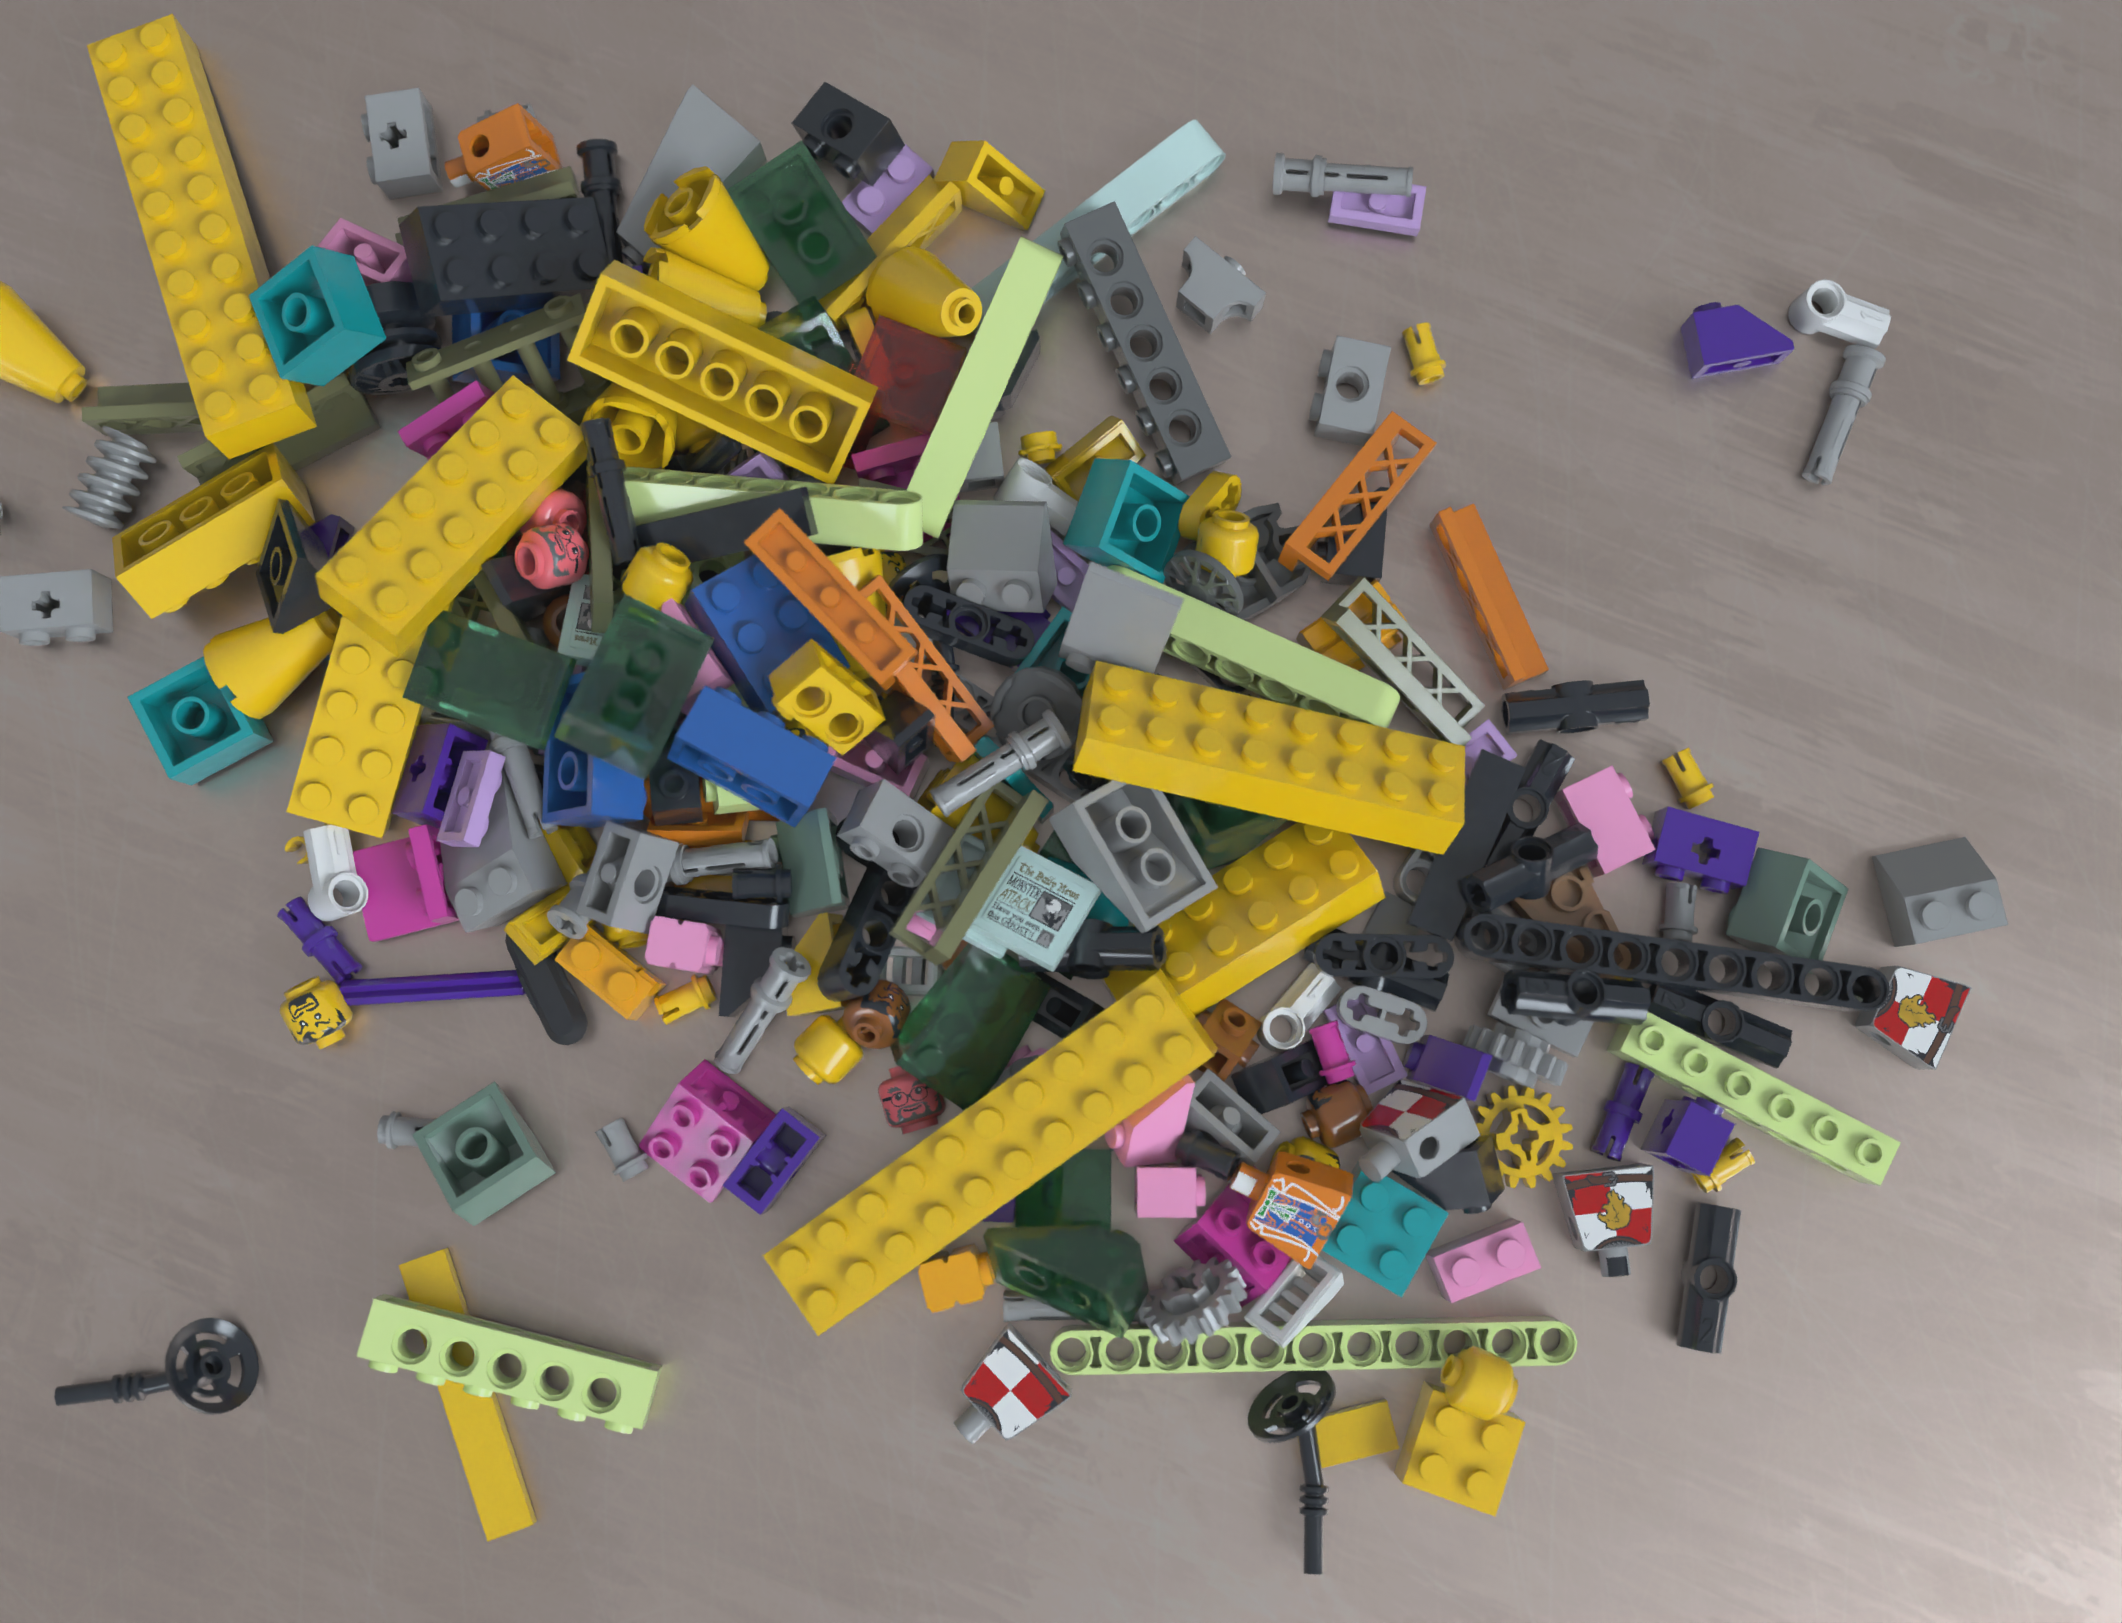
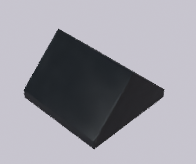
(289, 570)

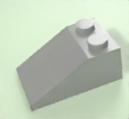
(1118, 622)
(1134, 851)
(504, 872)

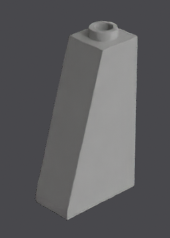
(696, 138)

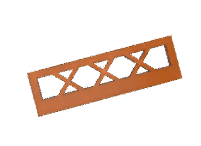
(1344, 491)
(1488, 596)
(831, 598)
(947, 734)

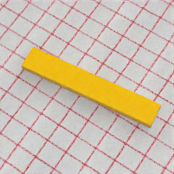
(474, 1420)

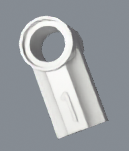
(1841, 317)
(1032, 483)
(330, 868)
(1299, 1006)

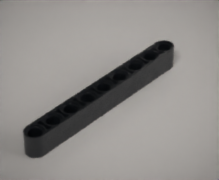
(1693, 963)

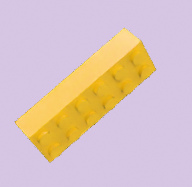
(721, 372)
(452, 516)
(358, 735)
(1261, 914)

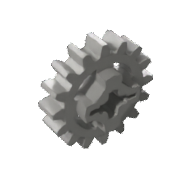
(1517, 1055)
(1194, 1301)

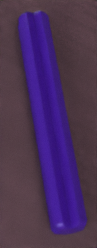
(431, 987)

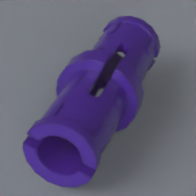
(319, 940)
(1623, 1111)

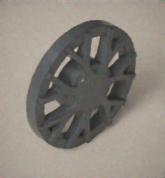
(1201, 583)

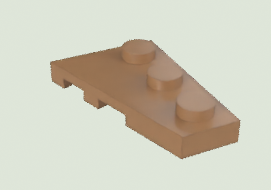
(1576, 904)

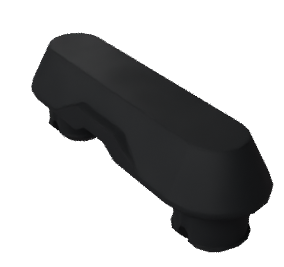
(550, 995)

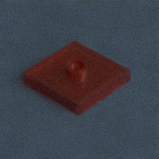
(911, 374)

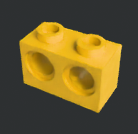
(834, 706)

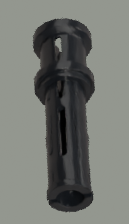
(604, 187)

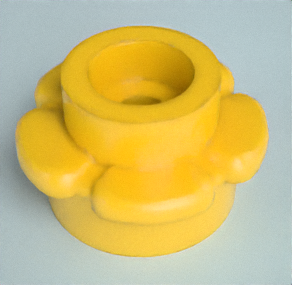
(1040, 447)

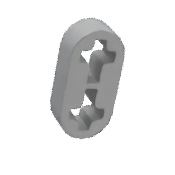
(1385, 1004)

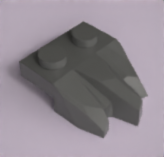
(1268, 579)

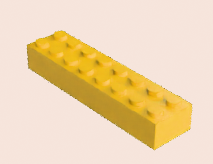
(1270, 758)

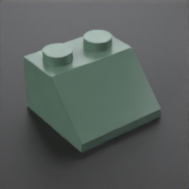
(815, 864)
(1787, 906)
(483, 1154)

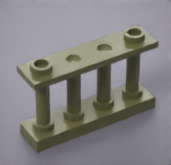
(558, 315)

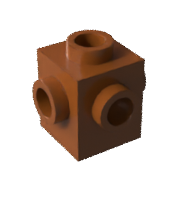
(1232, 1034)

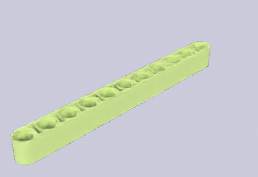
(1334, 1354)

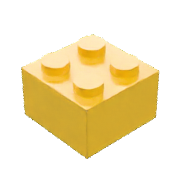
(1457, 1452)

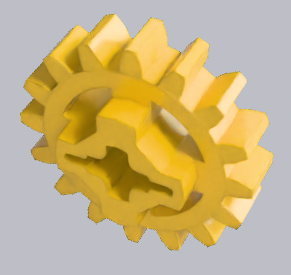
(1515, 1114)

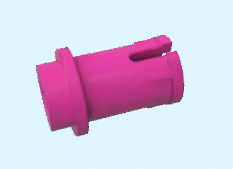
(1332, 1052)

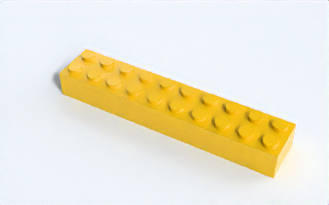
(197, 233)
(991, 1152)

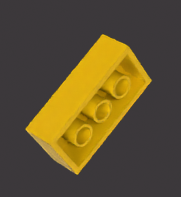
(206, 532)

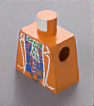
(503, 150)
(1294, 1203)

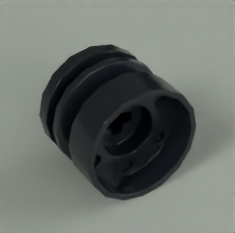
(406, 333)

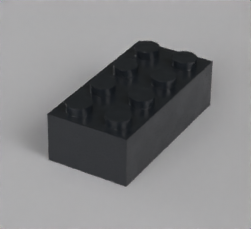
(502, 254)

